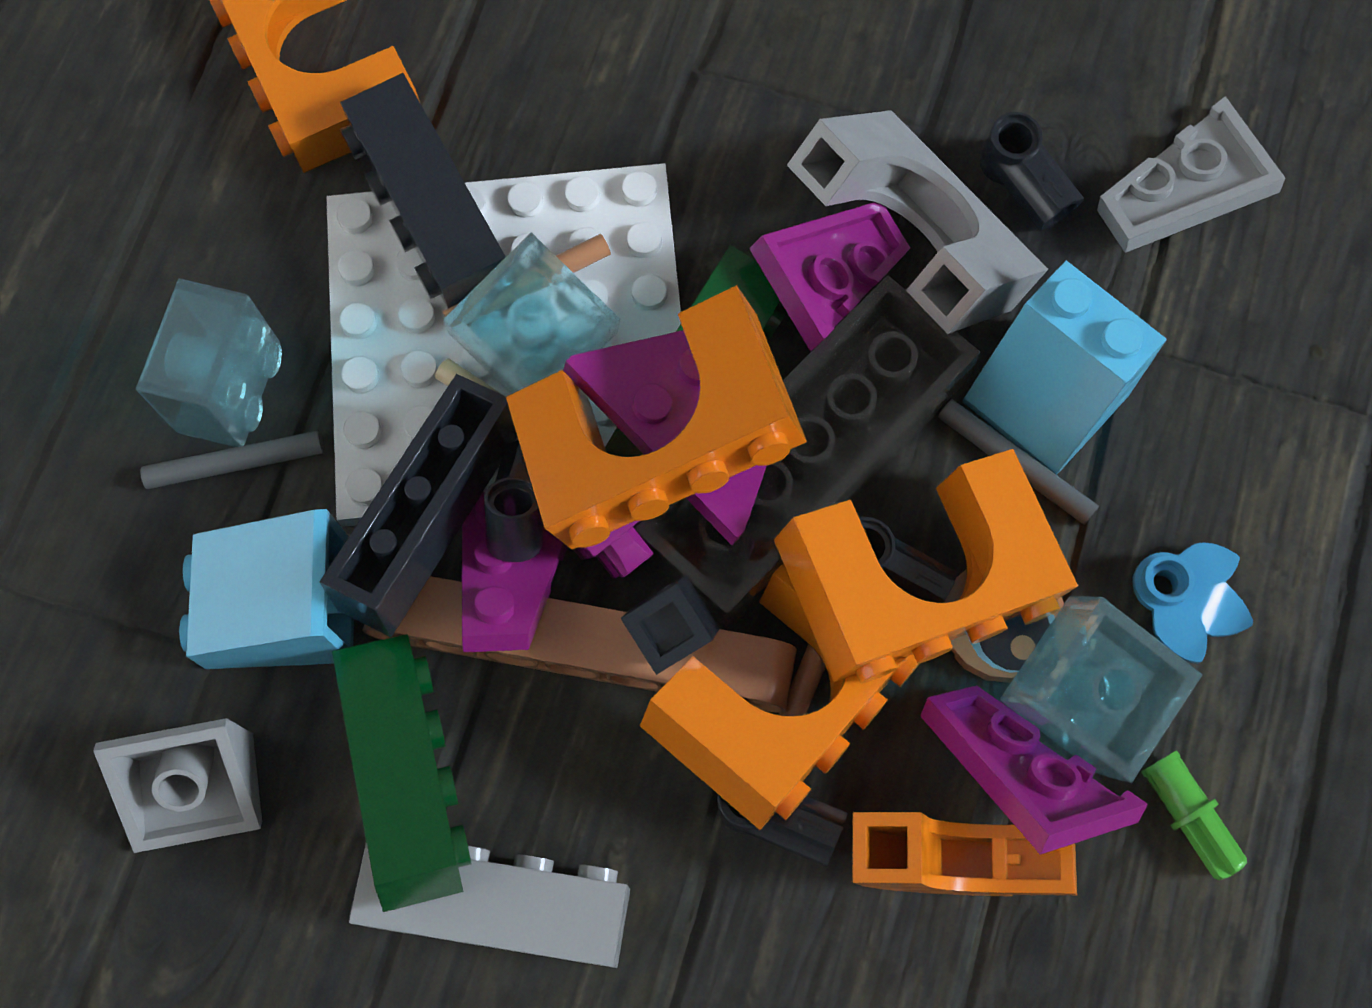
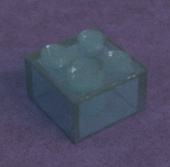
(530, 317)
(210, 364)
(1101, 687)

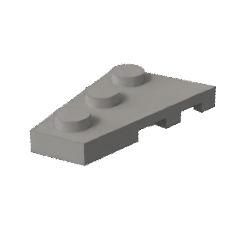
(1192, 181)

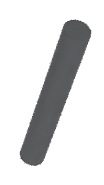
(232, 460)
(1038, 475)

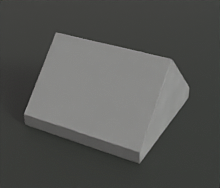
(183, 783)

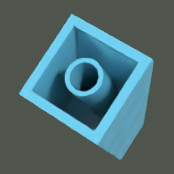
(1063, 368)
(262, 596)

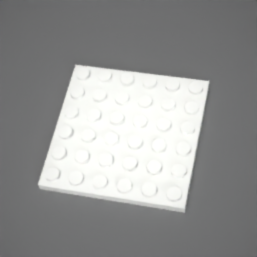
(395, 338)

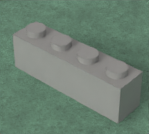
(513, 909)

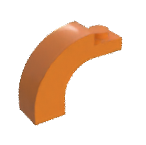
(955, 858)

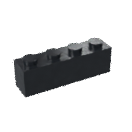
(423, 187)
(421, 506)

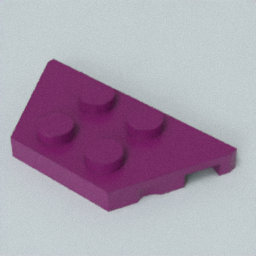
(651, 396)

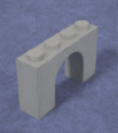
(877, 158)

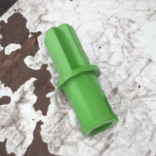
(1195, 816)

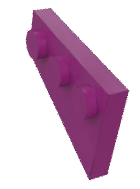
(829, 265)
(499, 597)
(1036, 788)

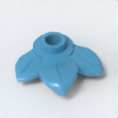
(1199, 598)

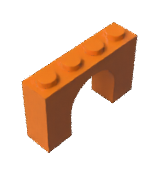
(302, 101)
(737, 424)
(870, 622)
(751, 754)

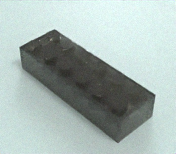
(858, 408)

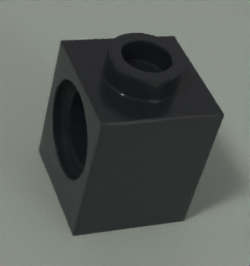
(670, 624)

